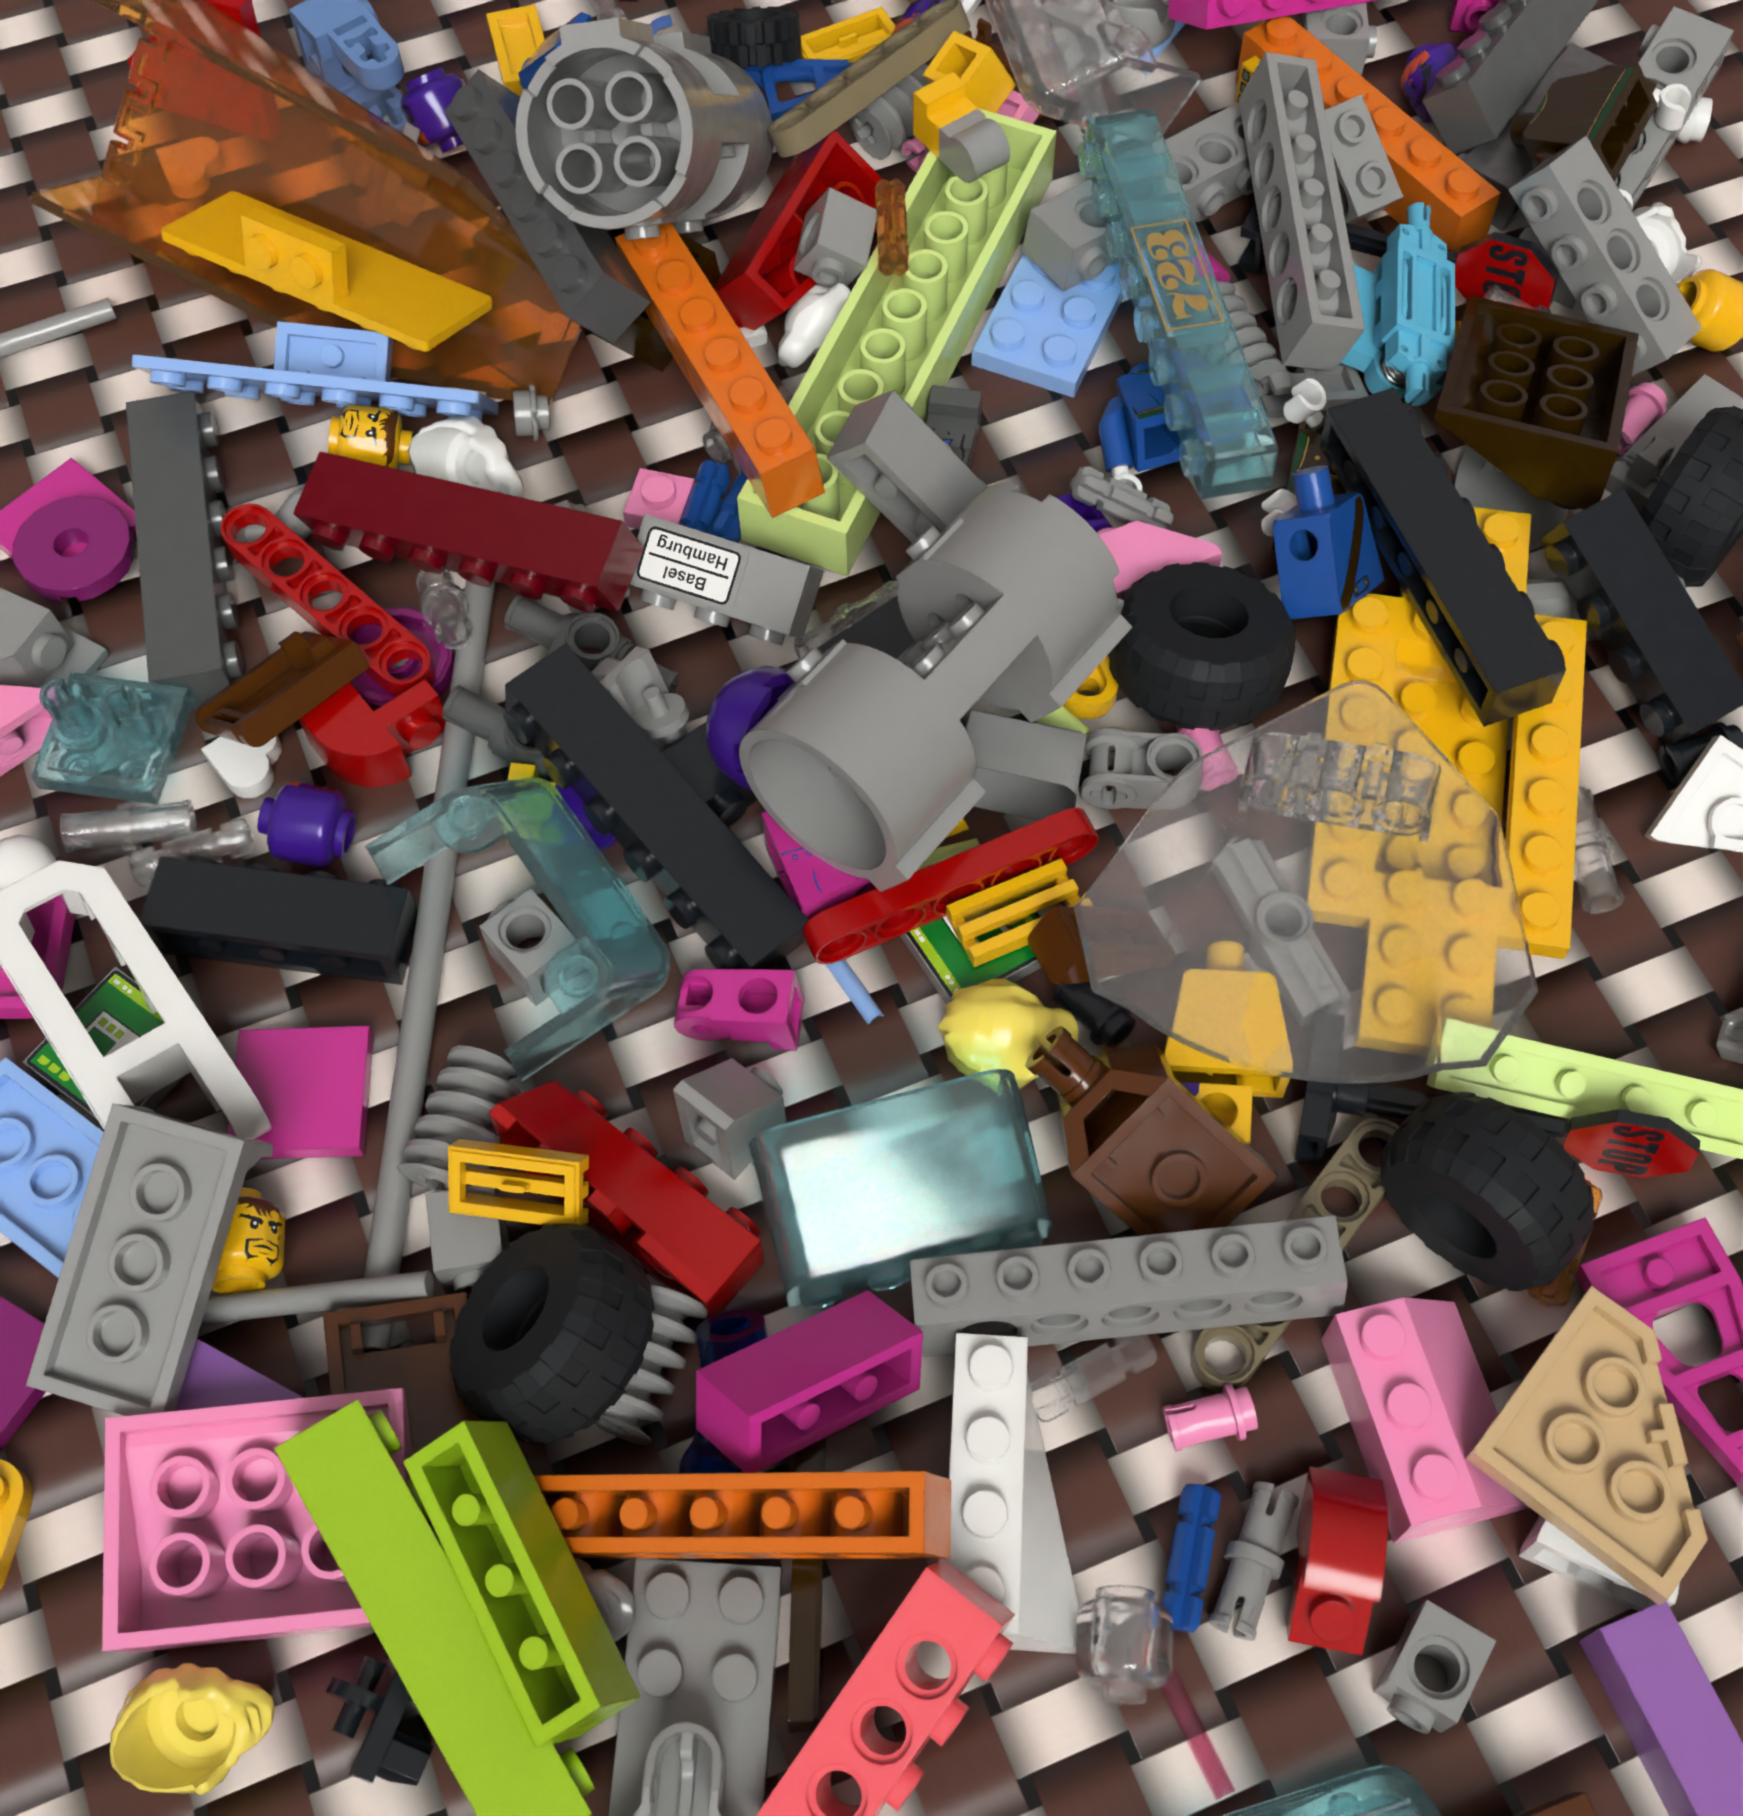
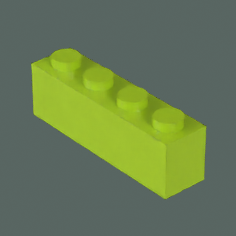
(521, 1581)

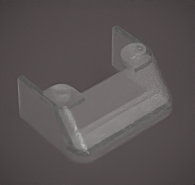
(1082, 65)

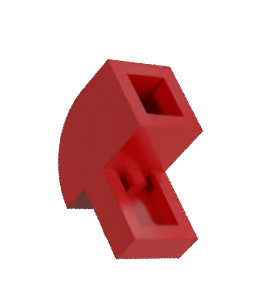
(369, 744)
(1340, 1562)

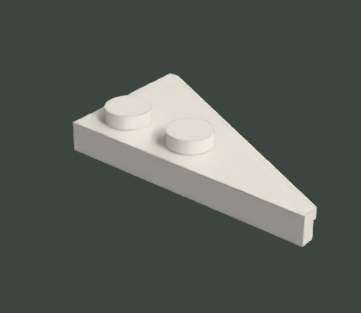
(1707, 803)

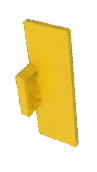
(328, 270)

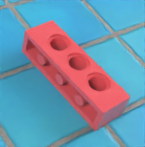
(939, 1609)

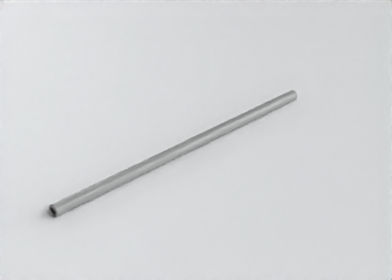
(423, 982)

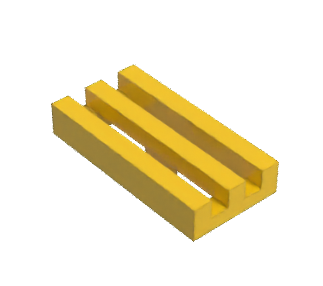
(848, 38)
(1001, 895)
(521, 1158)

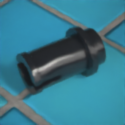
(1680, 757)
(1103, 1018)

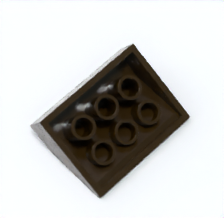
(1539, 397)

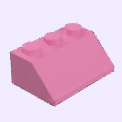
(1417, 1412)

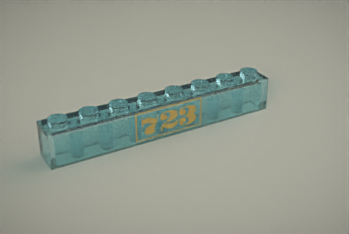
(1177, 306)

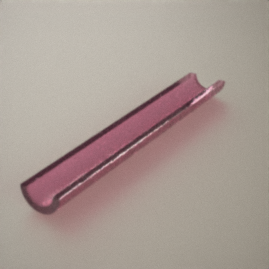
(1197, 1737)

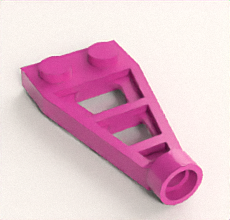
(1665, 1276)

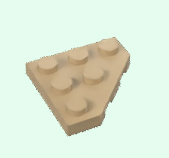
(1601, 1448)

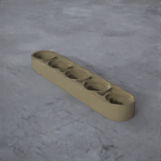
(867, 78)
(1344, 1170)

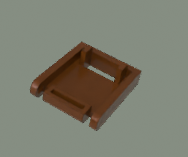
(281, 688)
(417, 1369)

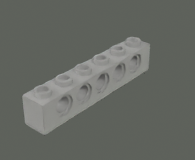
(1679, 52)
(1212, 168)
(1300, 213)
(1133, 1284)

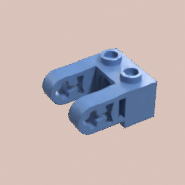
(352, 53)

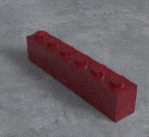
(469, 532)

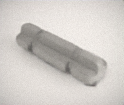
(1118, 499)

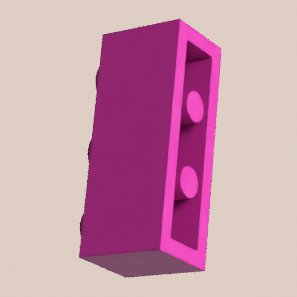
(808, 1381)

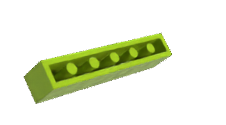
(423, 1617)

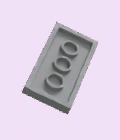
(141, 1262)
(706, 1690)

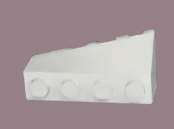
(1004, 1498)

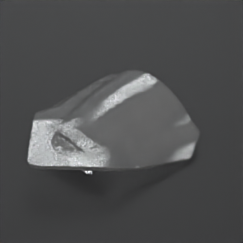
(1317, 903)

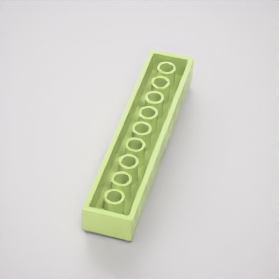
(904, 333)

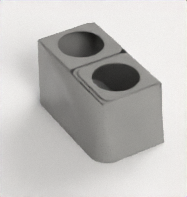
(1025, 765)

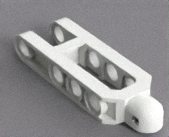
(146, 1064)

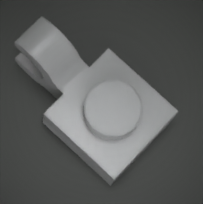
(1339, 385)

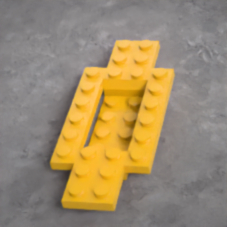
(1389, 646)

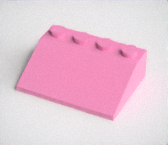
(213, 1533)

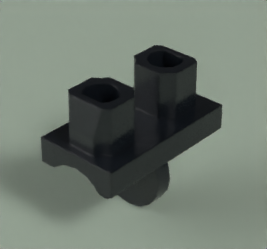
(385, 1750)

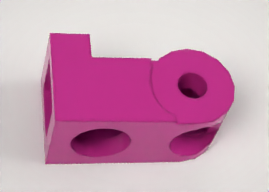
(741, 1006)

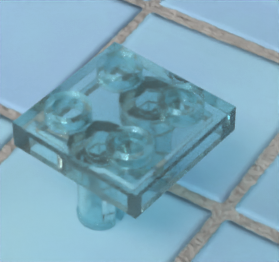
(110, 736)

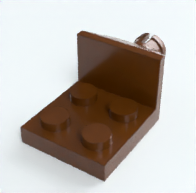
(1147, 1139)

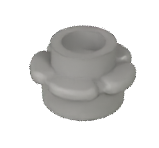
(530, 412)

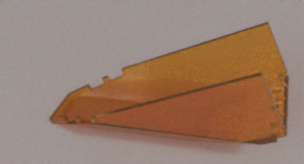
(248, 119)

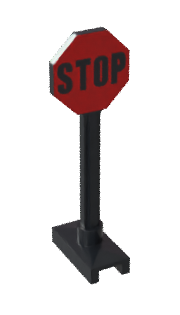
(1494, 259)
(1605, 1141)

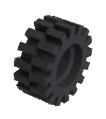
(756, 35)

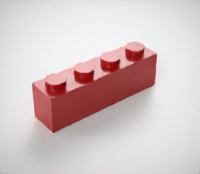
(761, 275)
(636, 1198)

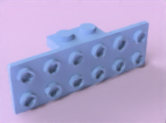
(321, 362)

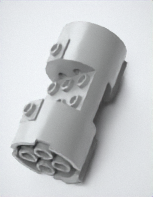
(642, 129)
(871, 748)

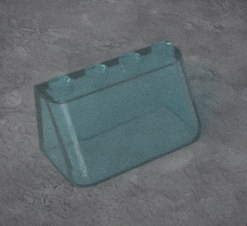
(896, 1183)

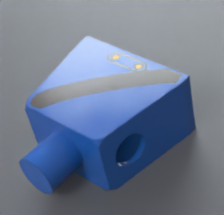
(1324, 548)

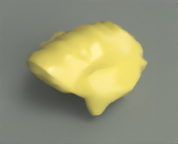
(999, 1028)
(187, 1729)

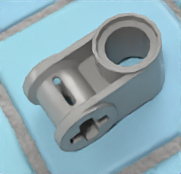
(1136, 766)

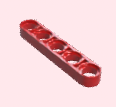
(320, 576)
(923, 898)

